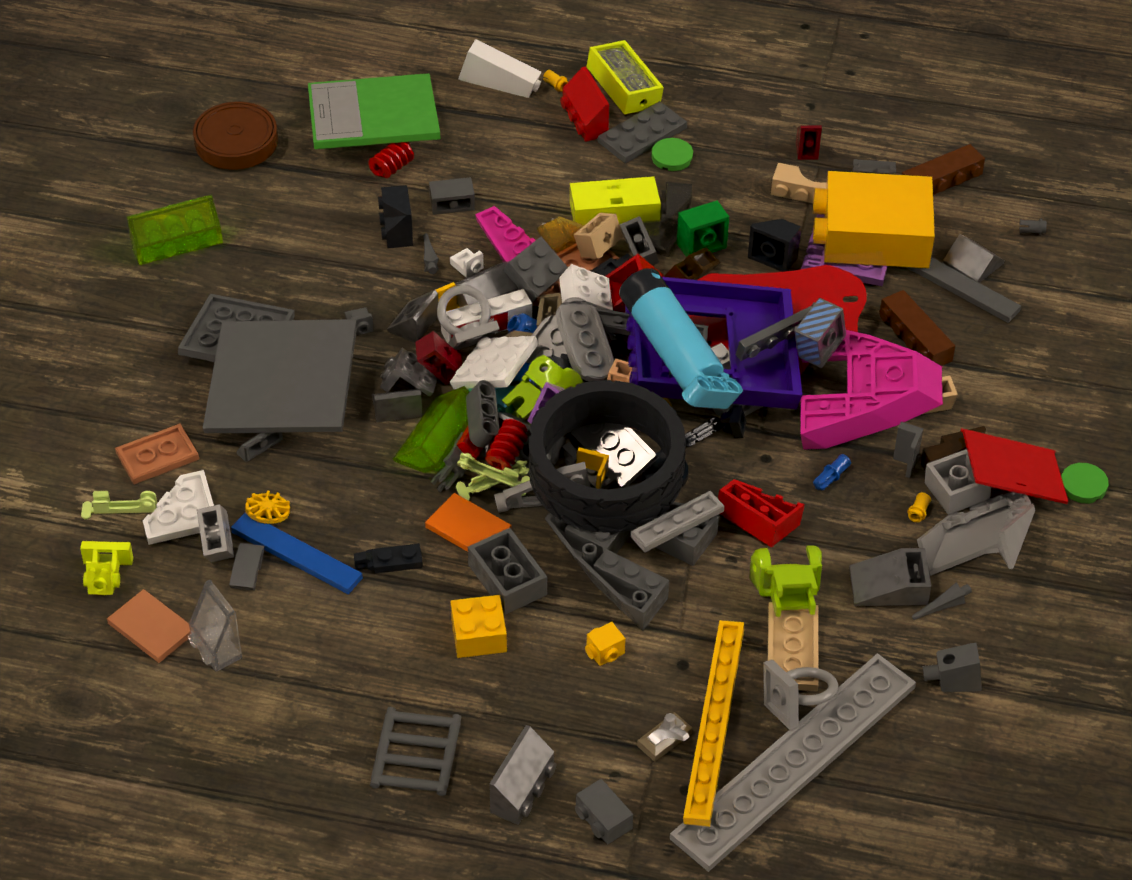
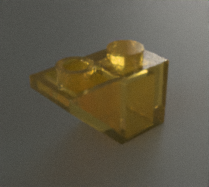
(559, 232)

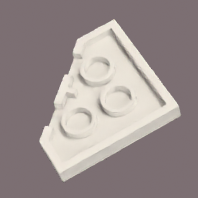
(177, 509)

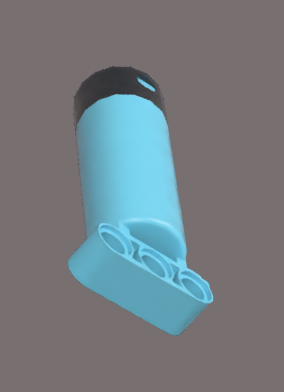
(678, 341)

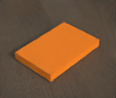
(464, 522)

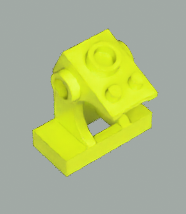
(103, 569)

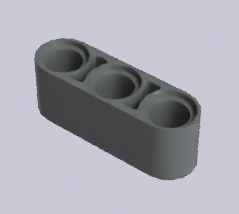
(482, 413)

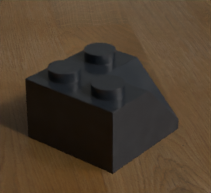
(395, 216)
(774, 243)

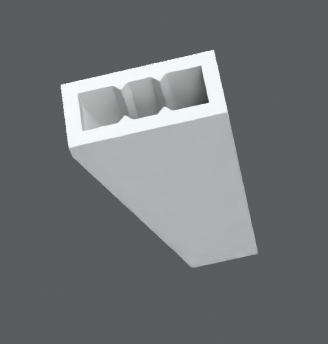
(498, 71)

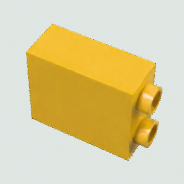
(875, 219)

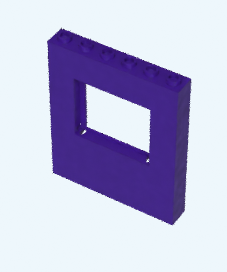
(766, 379)

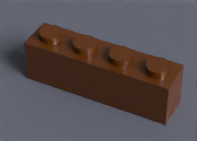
(951, 168)
(916, 328)

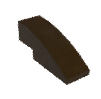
(694, 266)
(948, 445)

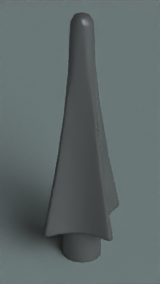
(430, 256)
(951, 597)

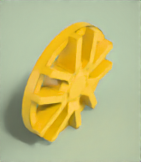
(263, 506)

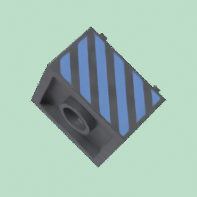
(820, 332)

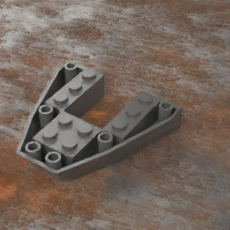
(628, 585)

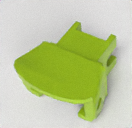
(525, 394)
(787, 584)

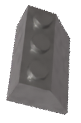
(490, 282)
(521, 777)

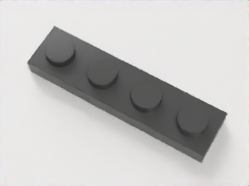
(770, 336)

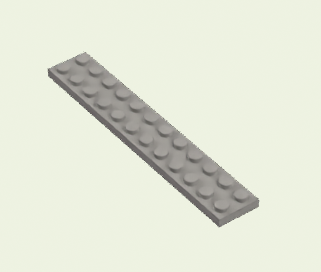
(794, 761)

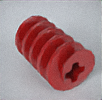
(391, 159)
(507, 444)

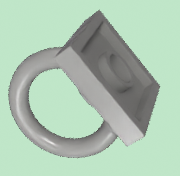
(472, 332)
(782, 692)

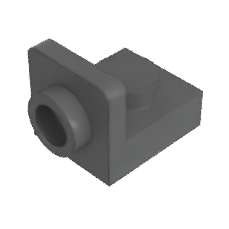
(363, 318)

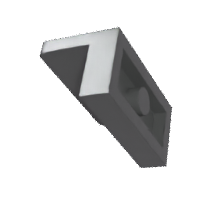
(908, 445)

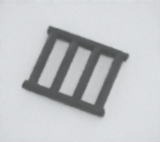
(444, 765)

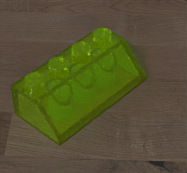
(174, 229)
(435, 432)

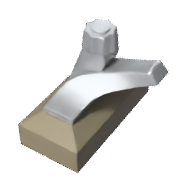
(664, 736)

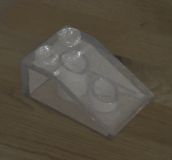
(215, 629)

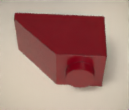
(808, 142)

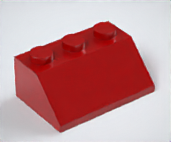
(586, 105)

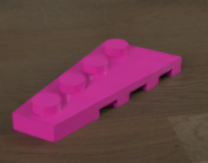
(502, 233)

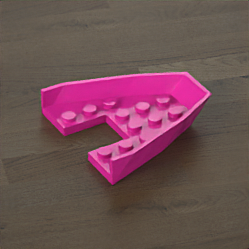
(883, 389)

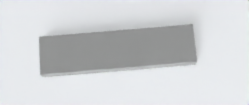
(677, 521)

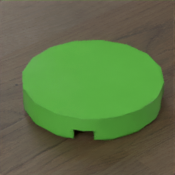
(672, 154)
(1084, 482)

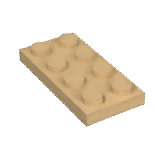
(794, 642)

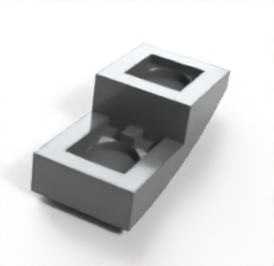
(246, 566)

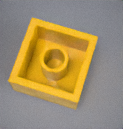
(478, 626)

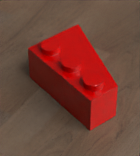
(759, 513)

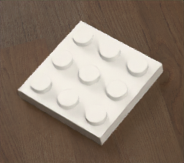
(495, 361)

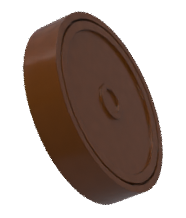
(235, 135)

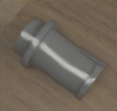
(1034, 226)

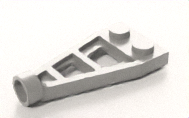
(512, 497)

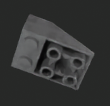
(892, 579)

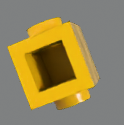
(605, 644)

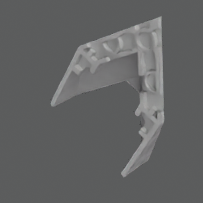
(988, 527)

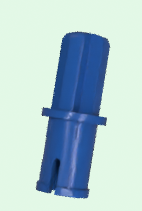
(832, 472)

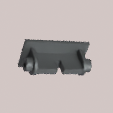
(875, 167)

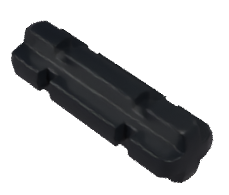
(702, 431)

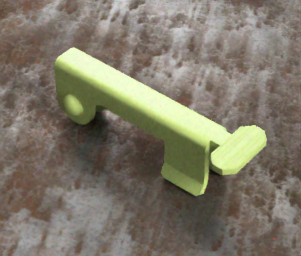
(506, 477)
(482, 482)
(103, 505)

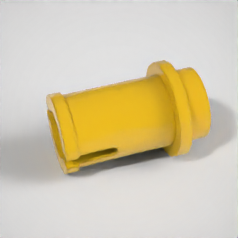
(555, 80)
(918, 511)

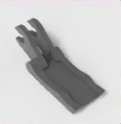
(451, 465)

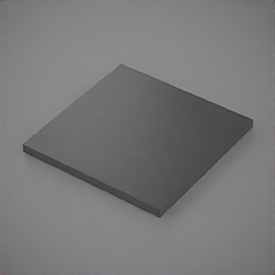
(281, 376)

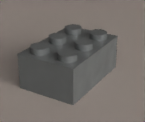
(507, 570)

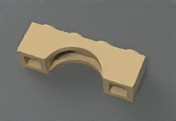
(791, 184)

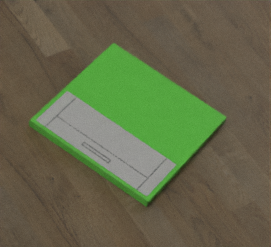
(373, 111)

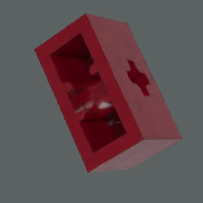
(438, 357)

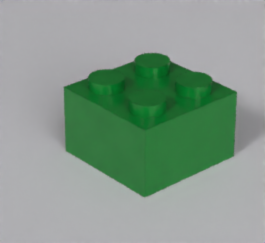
(703, 228)

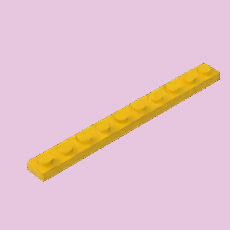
(714, 724)

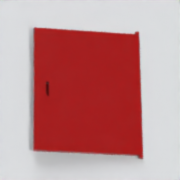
(1014, 466)

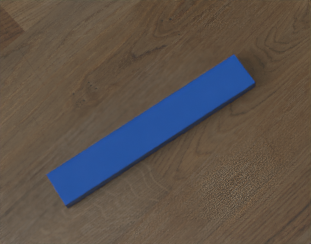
(297, 553)

